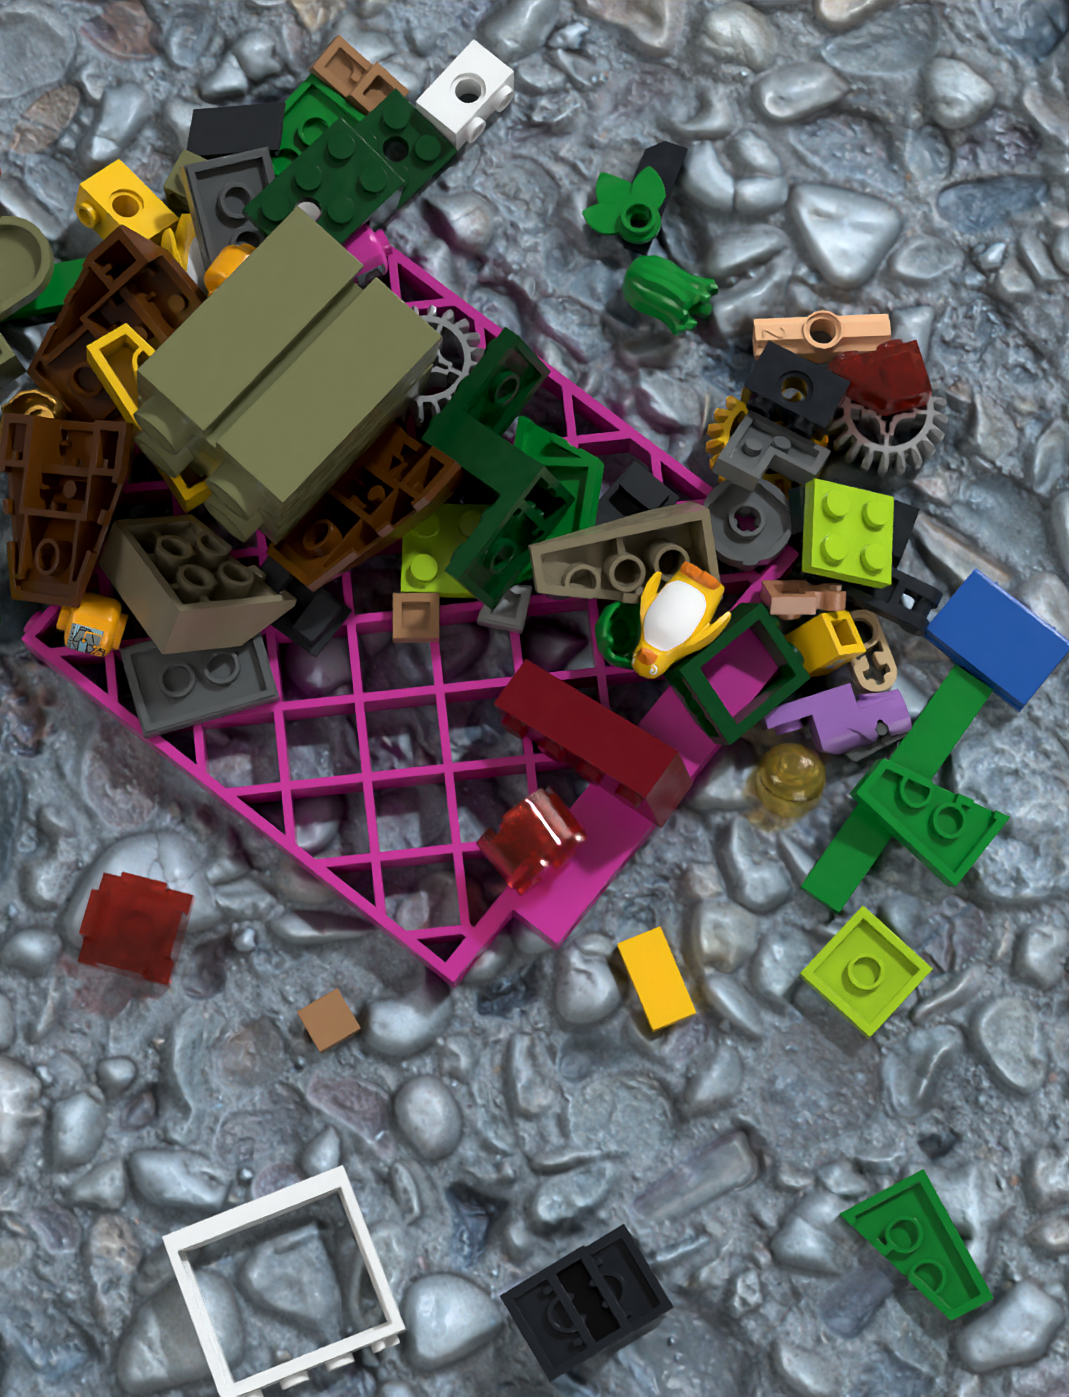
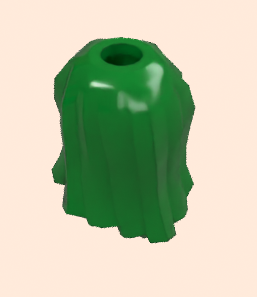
(668, 292)

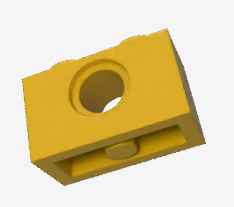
(121, 193)

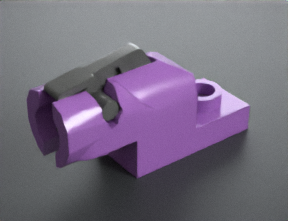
(842, 723)

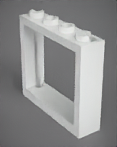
(254, 1213)

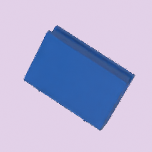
(997, 639)

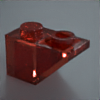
(887, 378)

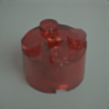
(532, 839)

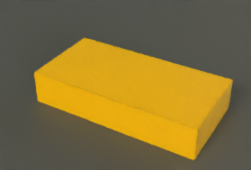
(656, 979)

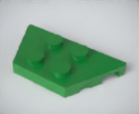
(573, 468)

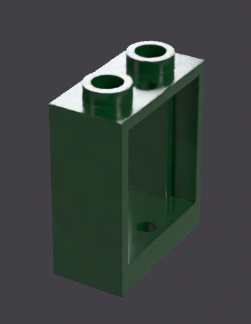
(702, 700)

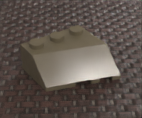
(188, 585)

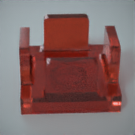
(135, 927)

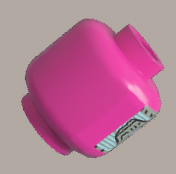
(370, 250)

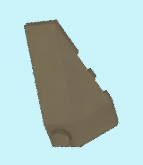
(623, 554)

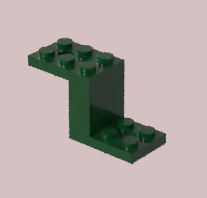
(351, 176)
(526, 492)

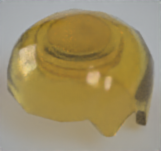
(790, 780)

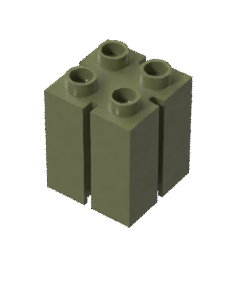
(282, 379)

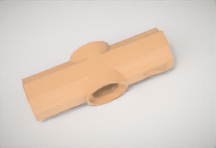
(847, 334)

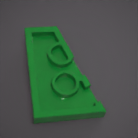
(931, 822)
(922, 1242)

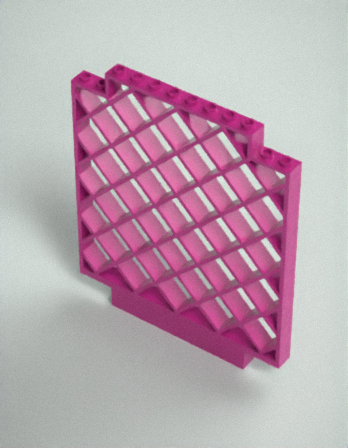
(612, 827)

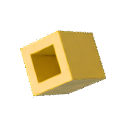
(827, 642)

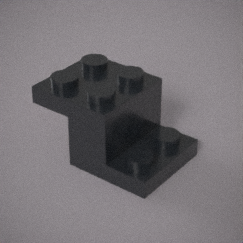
(586, 1302)

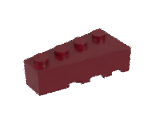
(594, 742)

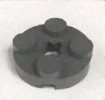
(772, 523)

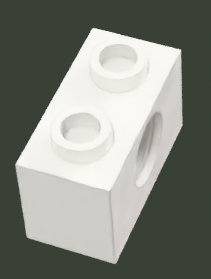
(471, 72)

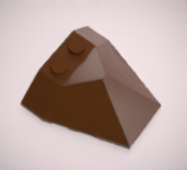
(119, 284)
(61, 500)
(368, 508)

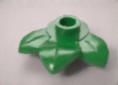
(625, 202)

